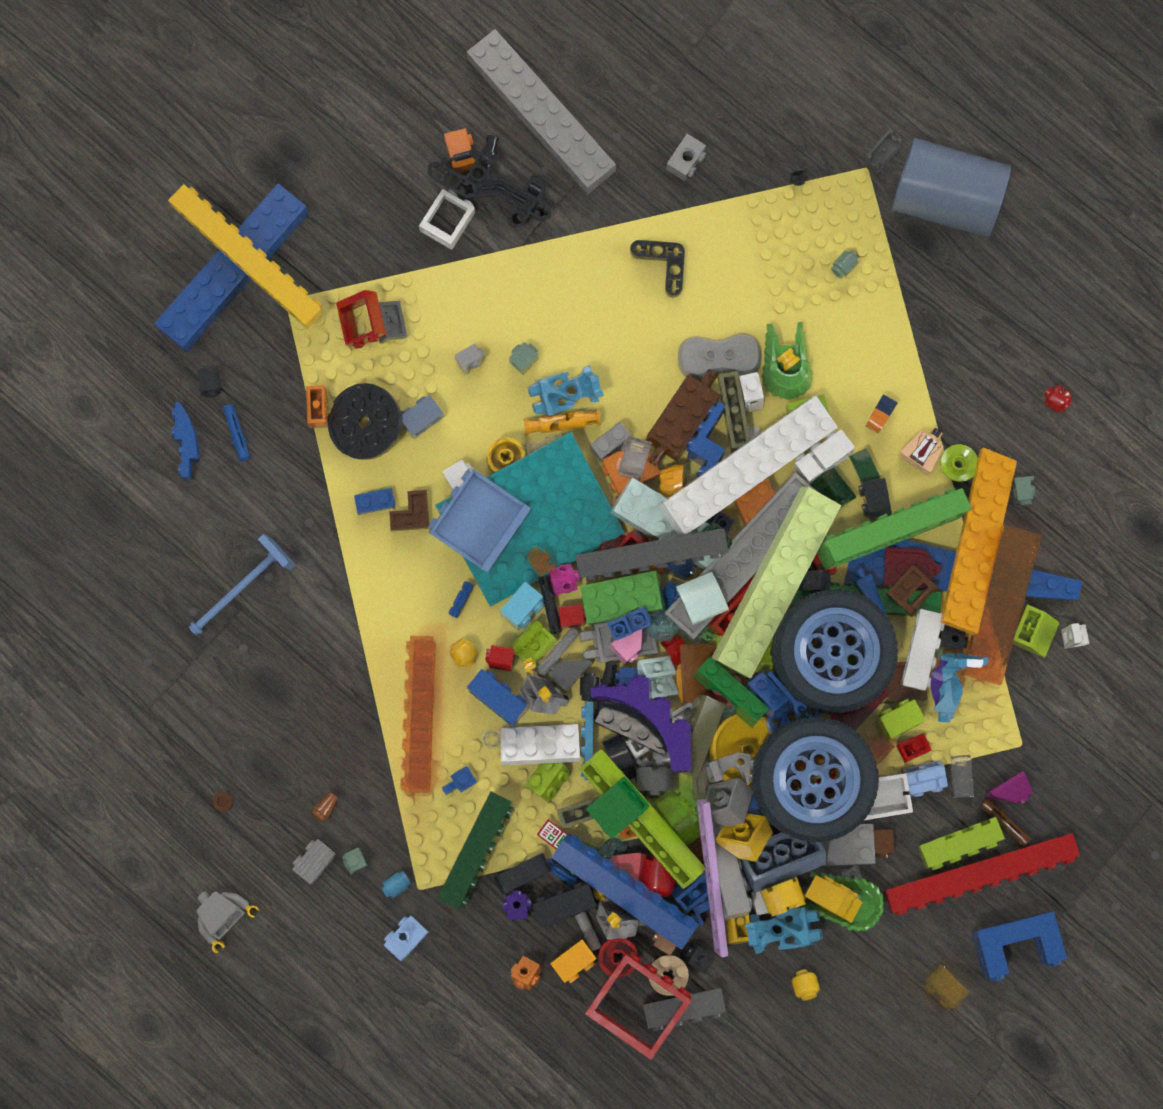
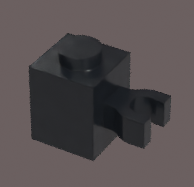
(815, 581)

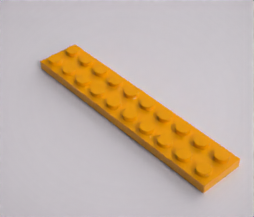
(978, 541)

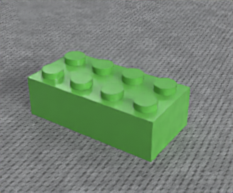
(619, 596)

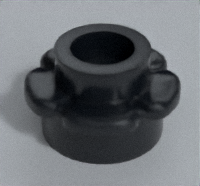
(798, 178)

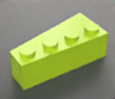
(961, 842)

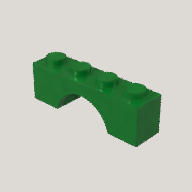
(746, 704)

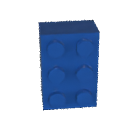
(498, 697)

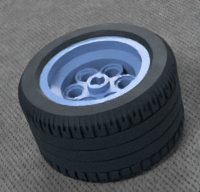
(873, 647)
(853, 788)

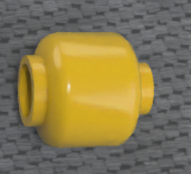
(463, 653)
(805, 985)

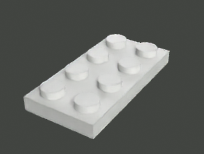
(540, 744)

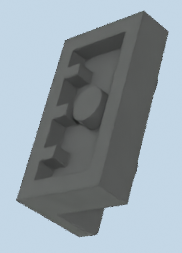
(393, 321)

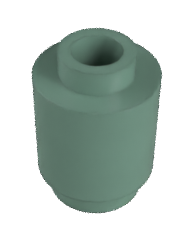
(844, 264)

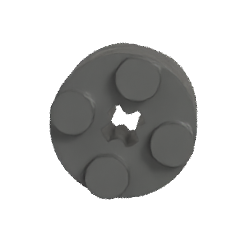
(654, 781)

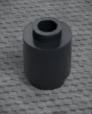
(586, 683)

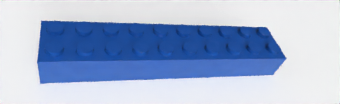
(221, 278)

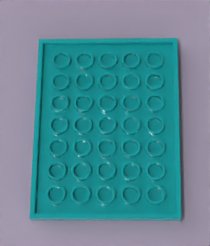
(564, 519)

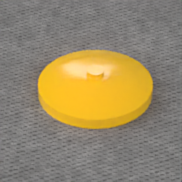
(737, 737)

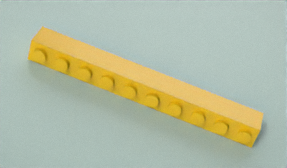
(245, 256)

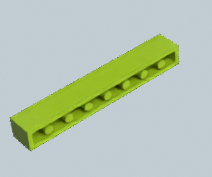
(649, 826)

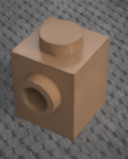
(663, 944)

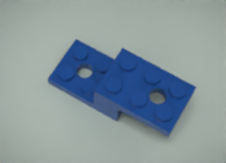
(701, 448)

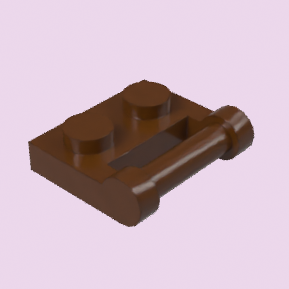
(907, 586)

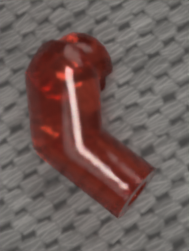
(610, 544)

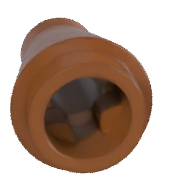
(324, 808)

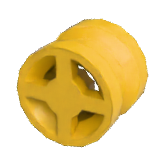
(788, 359)

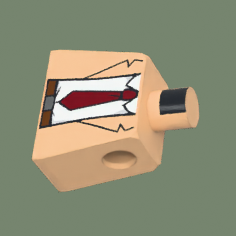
(923, 450)

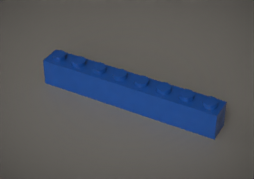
(625, 891)

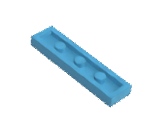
(587, 732)

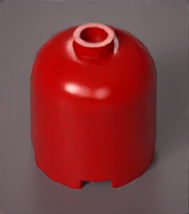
(655, 876)

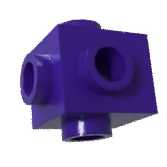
(520, 913)

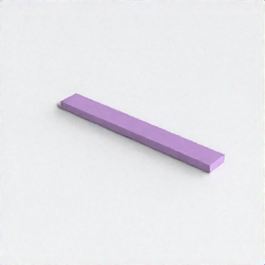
(712, 877)

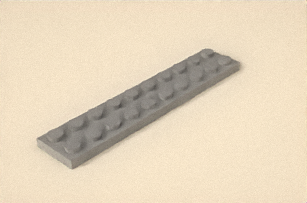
(744, 555)

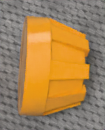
(672, 479)

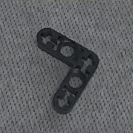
(671, 261)

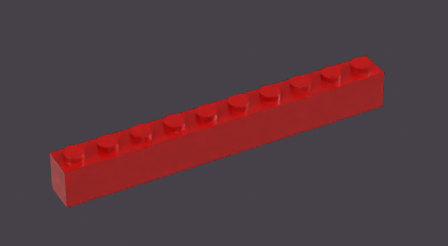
(981, 873)

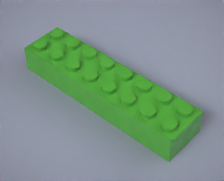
(893, 528)

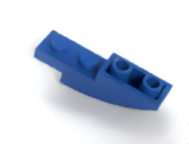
(184, 433)

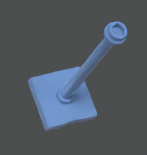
(275, 554)

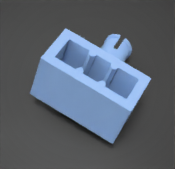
(405, 938)

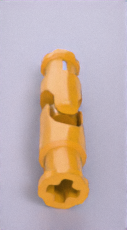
(565, 421)

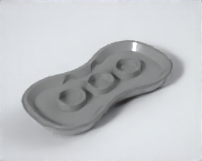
(728, 355)

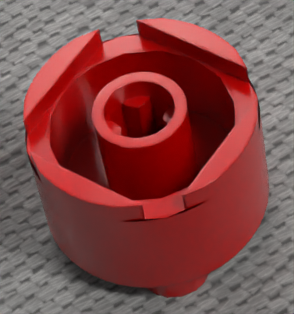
(606, 955)

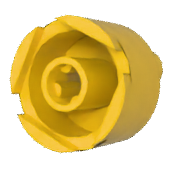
(502, 448)
(783, 895)

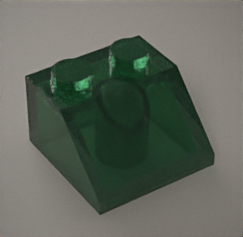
(833, 487)

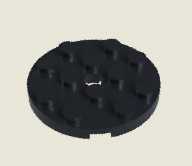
(383, 425)

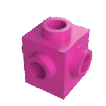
(564, 579)

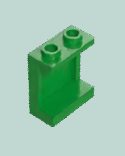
(617, 807)

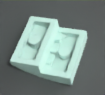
(702, 598)
(660, 673)

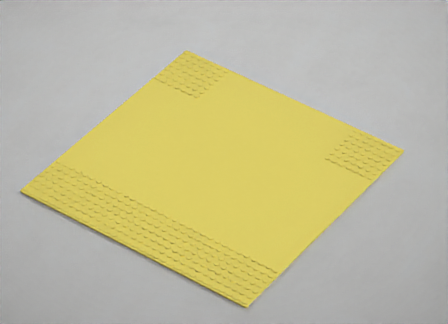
(600, 307)

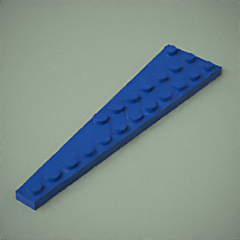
(1040, 586)

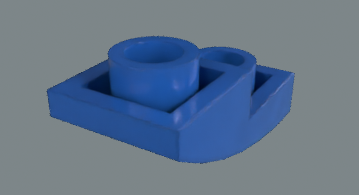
(629, 623)

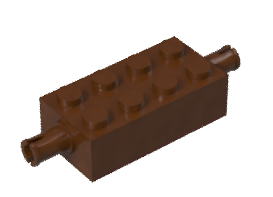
(682, 417)

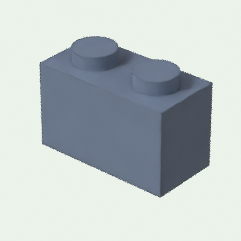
(421, 416)

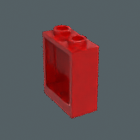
(345, 310)

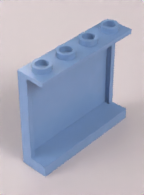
(478, 519)

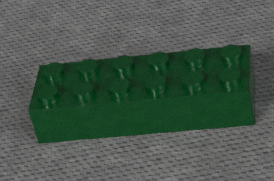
(475, 850)

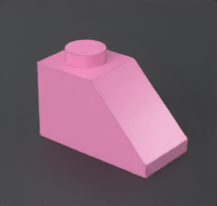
(627, 647)

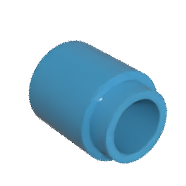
(395, 884)

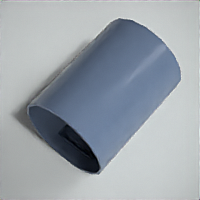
(951, 188)

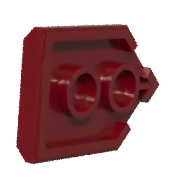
(899, 560)

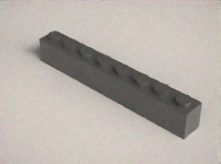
(652, 553)

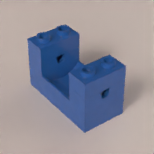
(1040, 927)

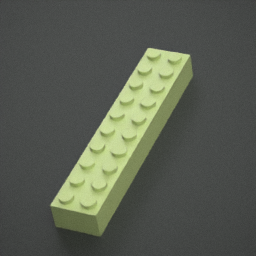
(776, 581)

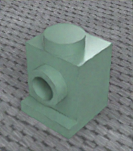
(1023, 490)
(354, 861)

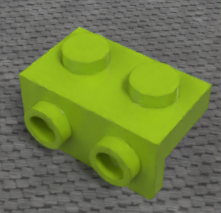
(533, 642)
(548, 780)

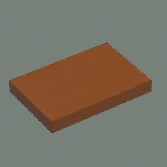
(692, 659)

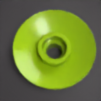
(961, 454)

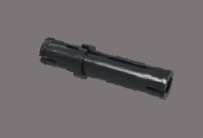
(550, 604)
(608, 679)

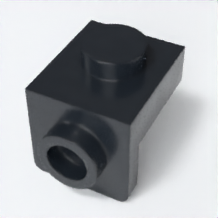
(697, 957)

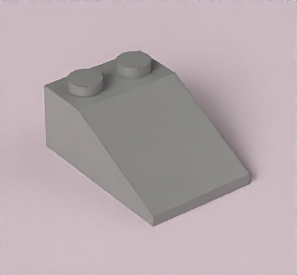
(851, 849)

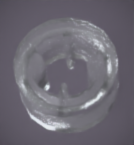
(486, 736)

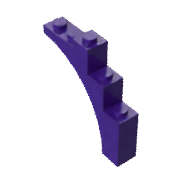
(659, 711)

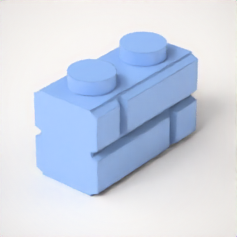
(926, 778)

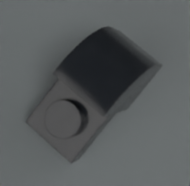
(620, 756)

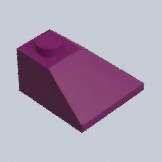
(1012, 790)

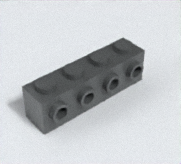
(702, 1004)

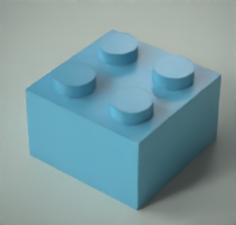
(522, 606)

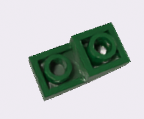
(863, 464)

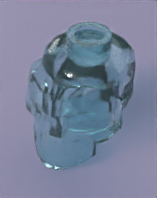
(662, 627)

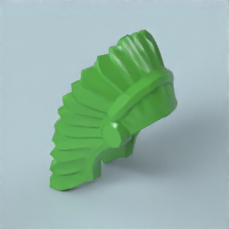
(797, 379)
(869, 911)

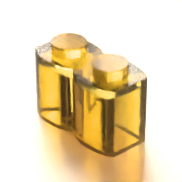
(946, 987)

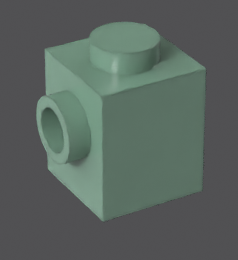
(523, 357)

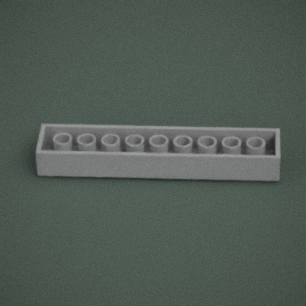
(541, 111)

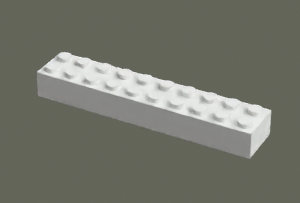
(747, 466)

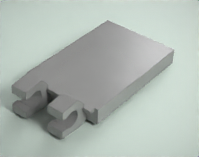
(603, 638)

